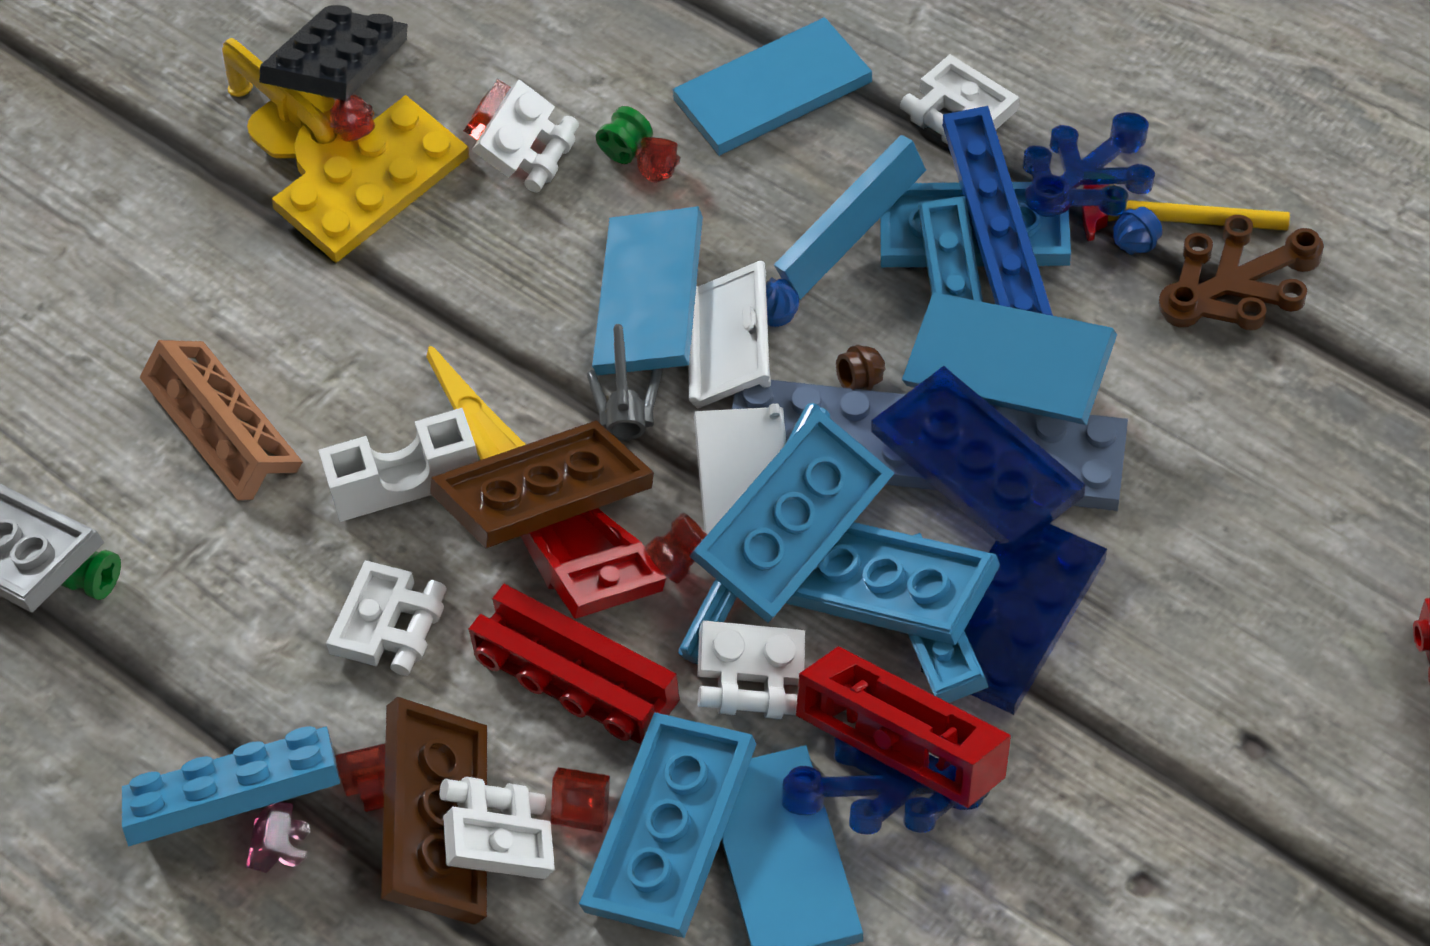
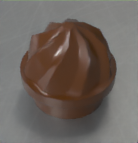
(860, 368)

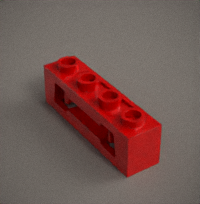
(903, 725)

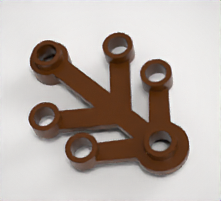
(1301, 252)

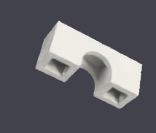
(373, 481)

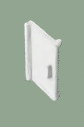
(729, 336)
(733, 453)

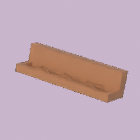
(212, 417)

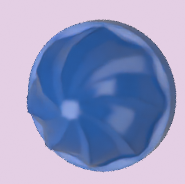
(1137, 230)
(781, 302)

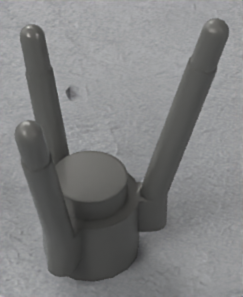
(625, 412)

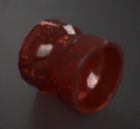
(673, 550)

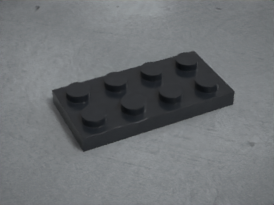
(334, 52)

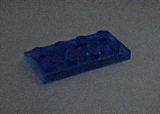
(978, 459)
(1029, 610)

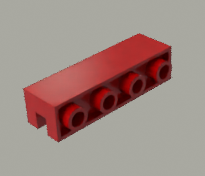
(573, 665)

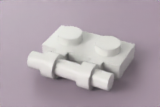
(957, 88)
(513, 130)
(373, 610)
(752, 655)
(496, 841)

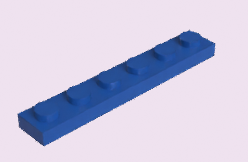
(994, 211)

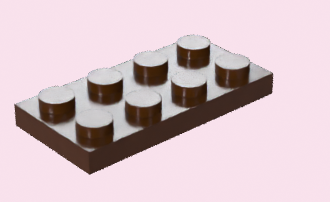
(541, 483)
(420, 753)

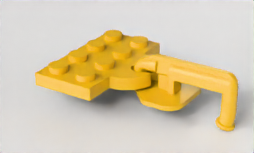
(344, 185)

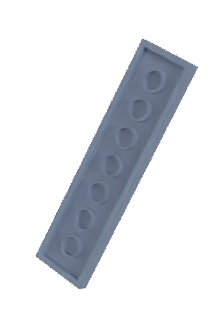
(1088, 451)

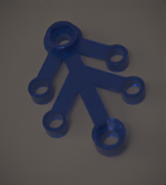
(1055, 194)
(806, 792)

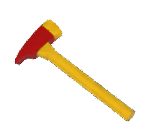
(1094, 219)

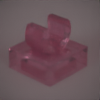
(272, 835)

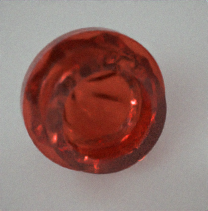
(352, 118)
(657, 158)

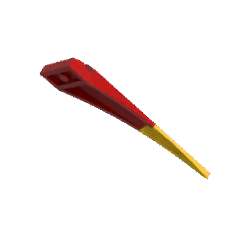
(582, 558)

